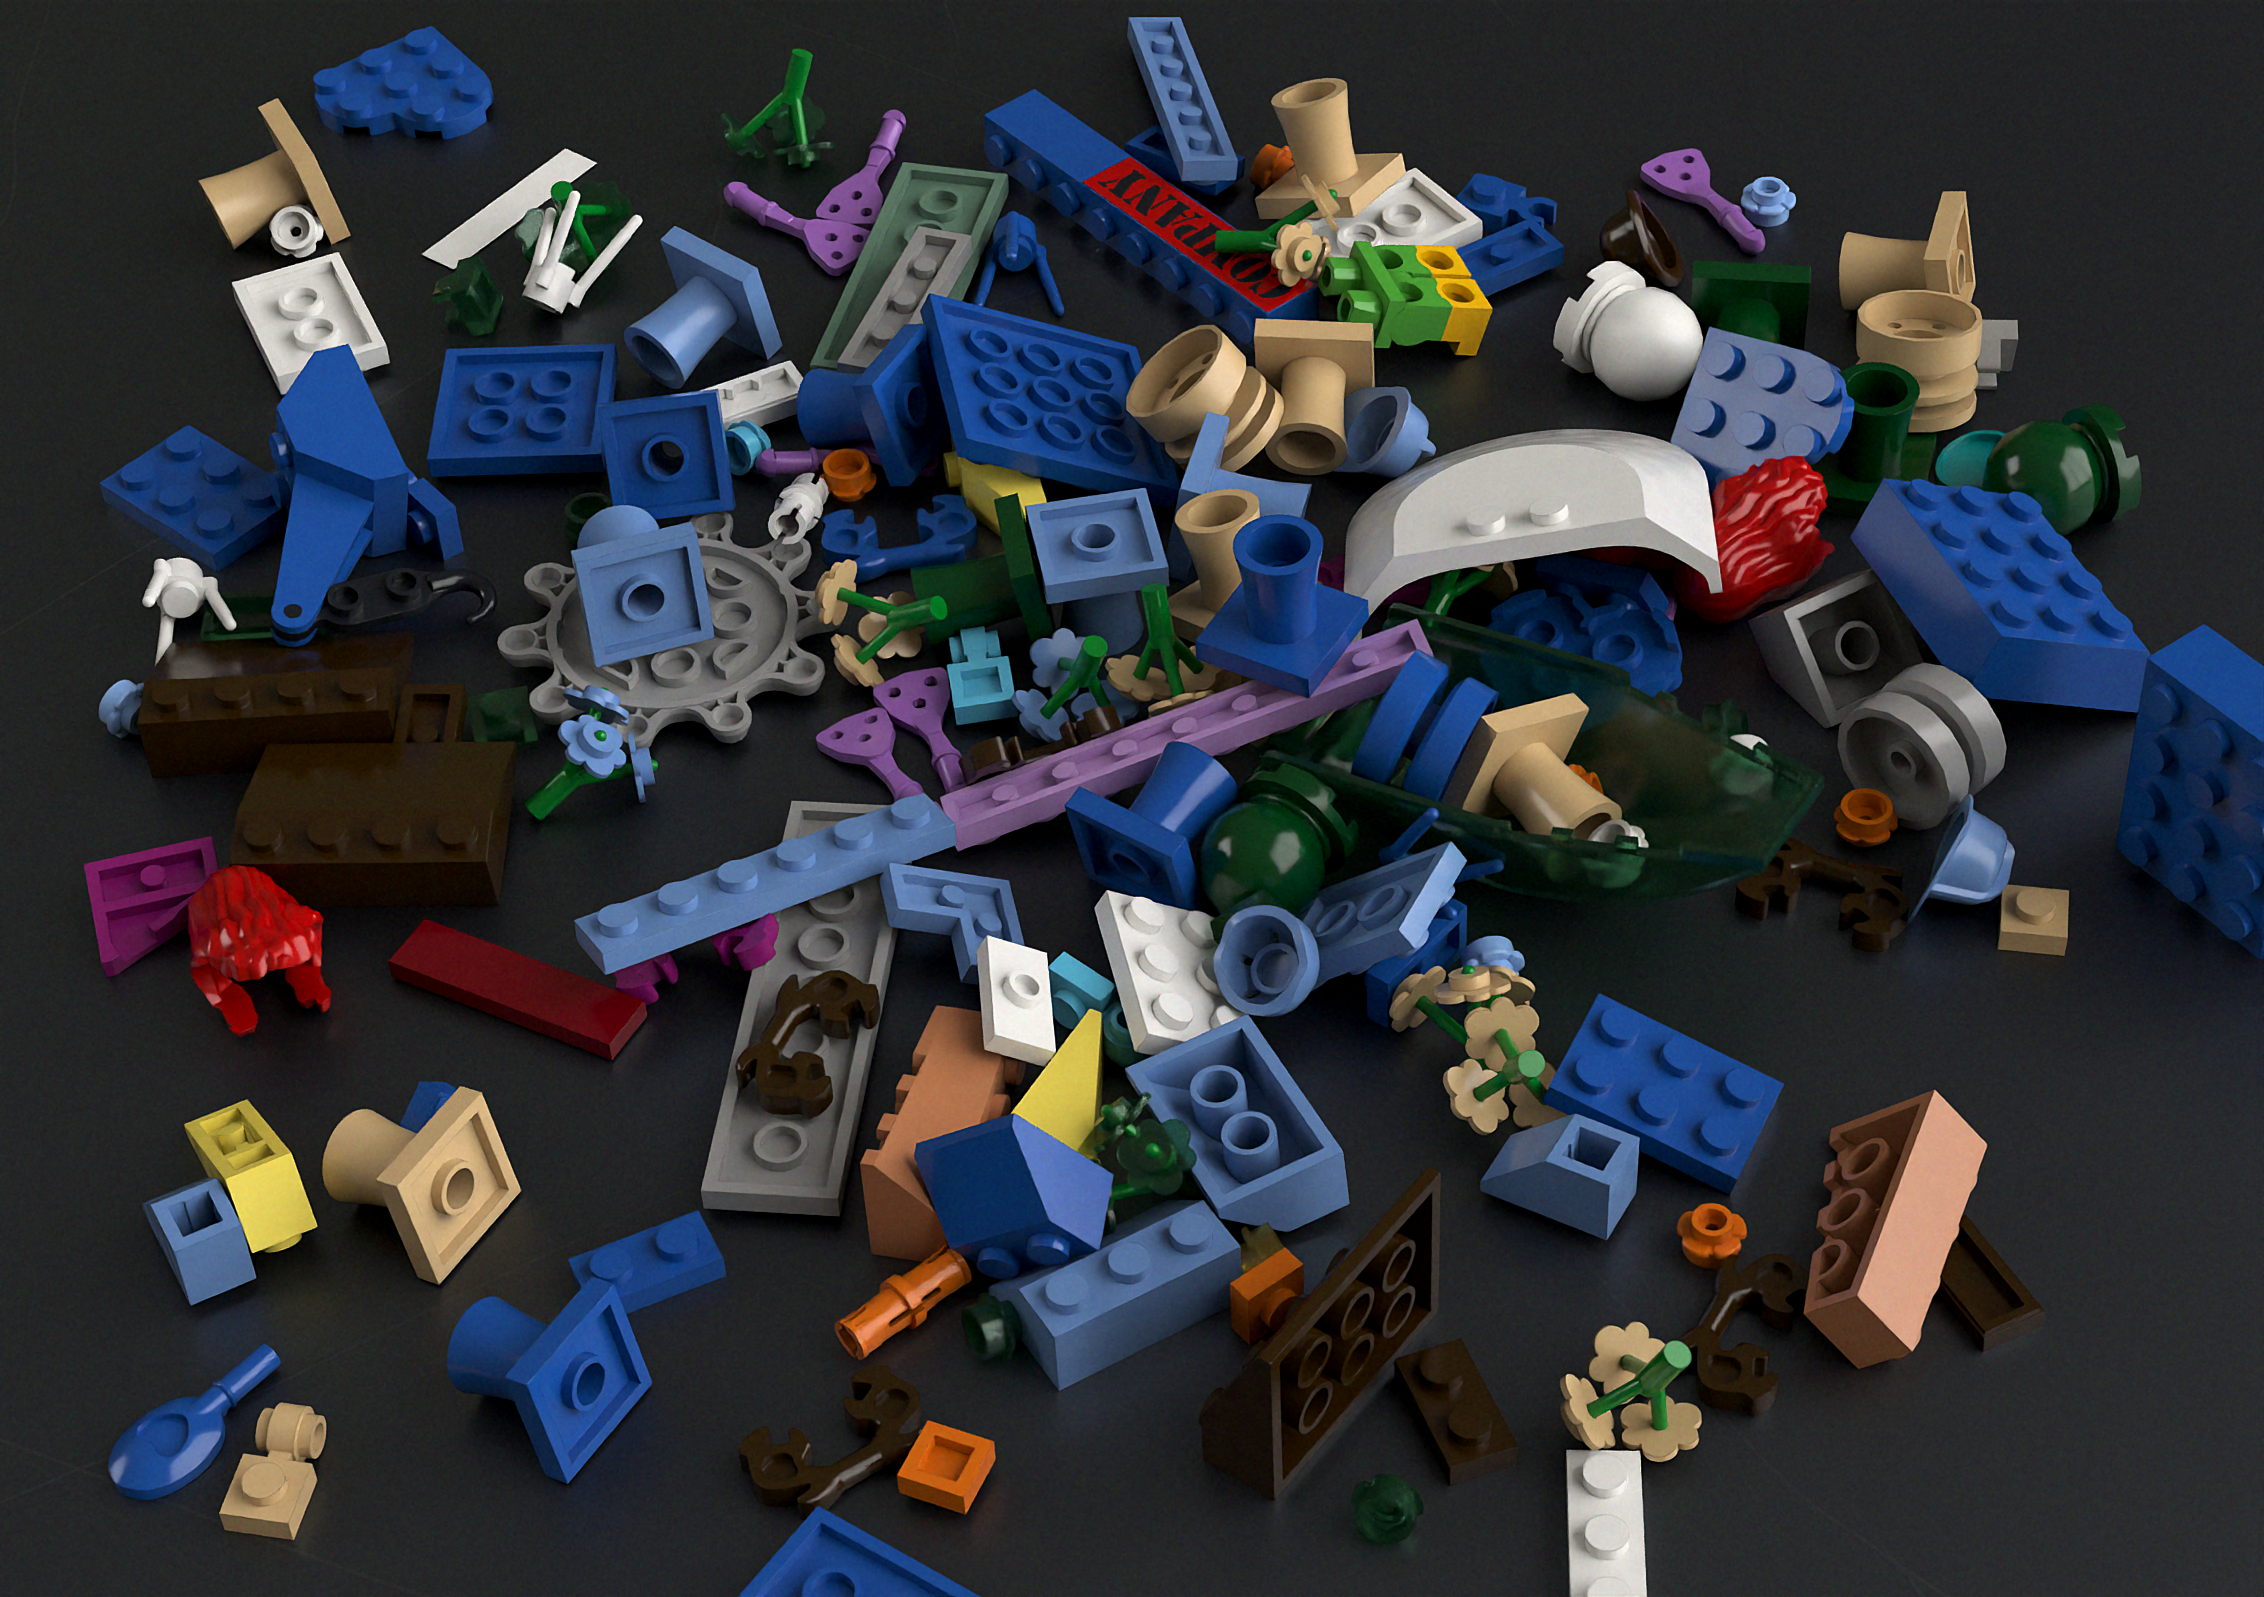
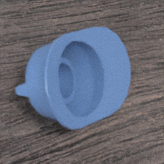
(1383, 432)
(1970, 861)

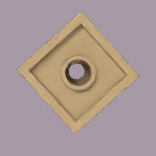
(1322, 148)
(254, 193)
(1887, 265)
(1313, 371)
(1208, 530)
(1520, 770)
(436, 1182)

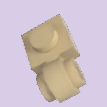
(274, 1491)

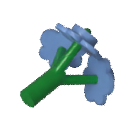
(1065, 666)
(595, 748)

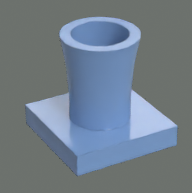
(713, 300)
(1205, 476)
(1094, 560)
(639, 585)

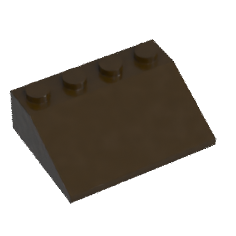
(225, 700)
(380, 822)
(1329, 1347)

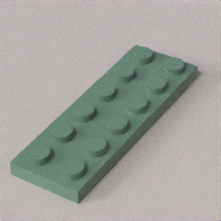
(924, 197)

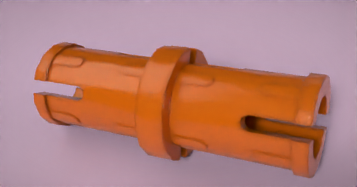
(902, 1302)

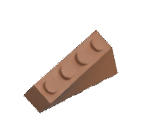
(949, 1090)
(1889, 1224)

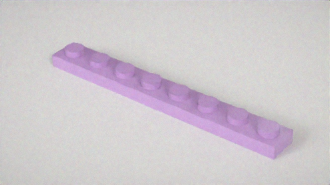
(1211, 724)

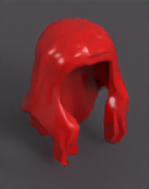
(1762, 540)
(243, 929)

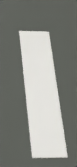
(508, 209)

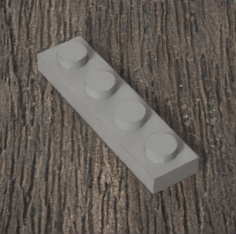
(926, 266)

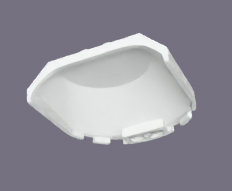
(1528, 501)

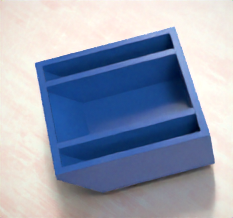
(2001, 596)
(2199, 782)

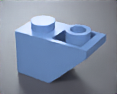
(1568, 1173)
(201, 1239)

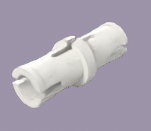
(797, 510)

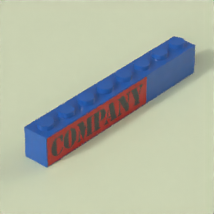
(1140, 216)

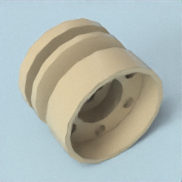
(1933, 340)
(1199, 375)

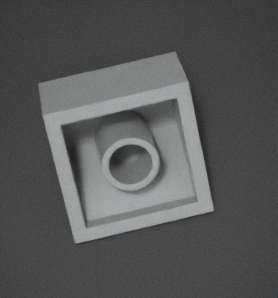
(1836, 645)

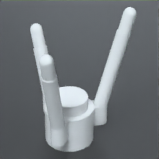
(549, 281)
(180, 592)

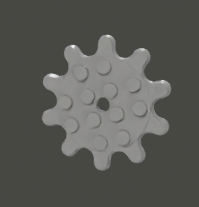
(707, 682)

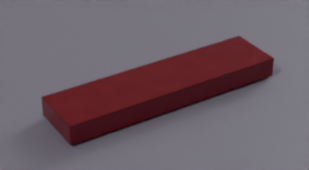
(518, 989)

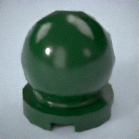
(2068, 468)
(1275, 840)

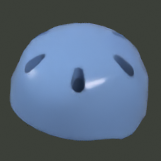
(1279, 971)

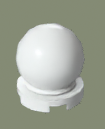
(1630, 335)

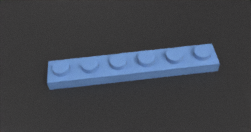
(1182, 100)
(763, 883)

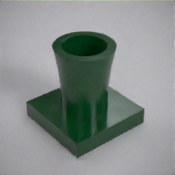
(1752, 300)
(1877, 441)
(991, 586)

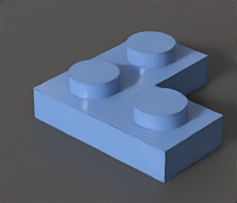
(951, 905)

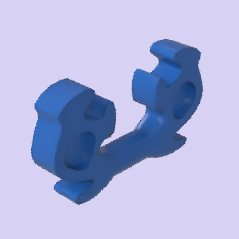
(943, 537)

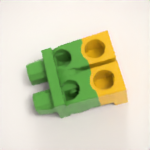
(1408, 295)

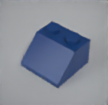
(1014, 1195)

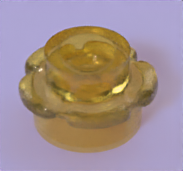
(1258, 1245)

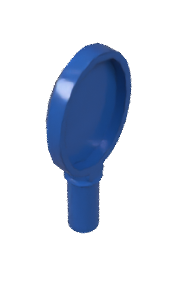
(183, 1435)

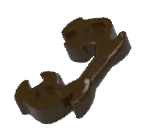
(995, 757)
(1874, 907)
(801, 1082)
(1728, 1376)
(784, 1472)

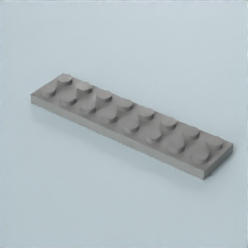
(791, 1160)

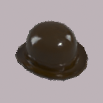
(1641, 242)

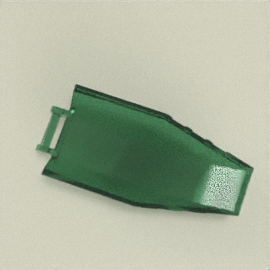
(1698, 796)

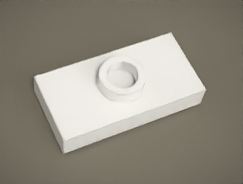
(760, 396)
(1015, 1001)

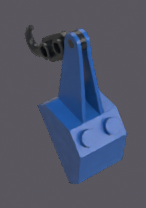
(345, 501)

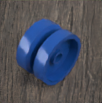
(1416, 729)

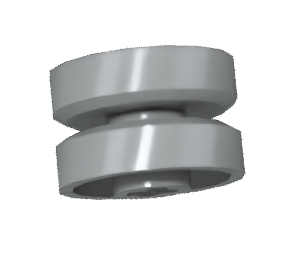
(1923, 744)

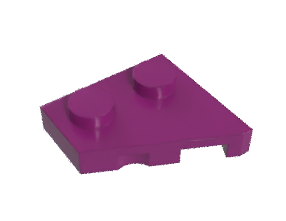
(145, 898)

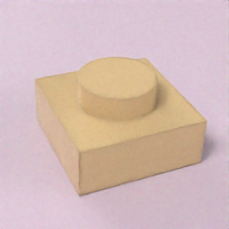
(2033, 920)

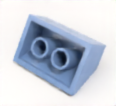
(1250, 1126)
(1135, 1291)

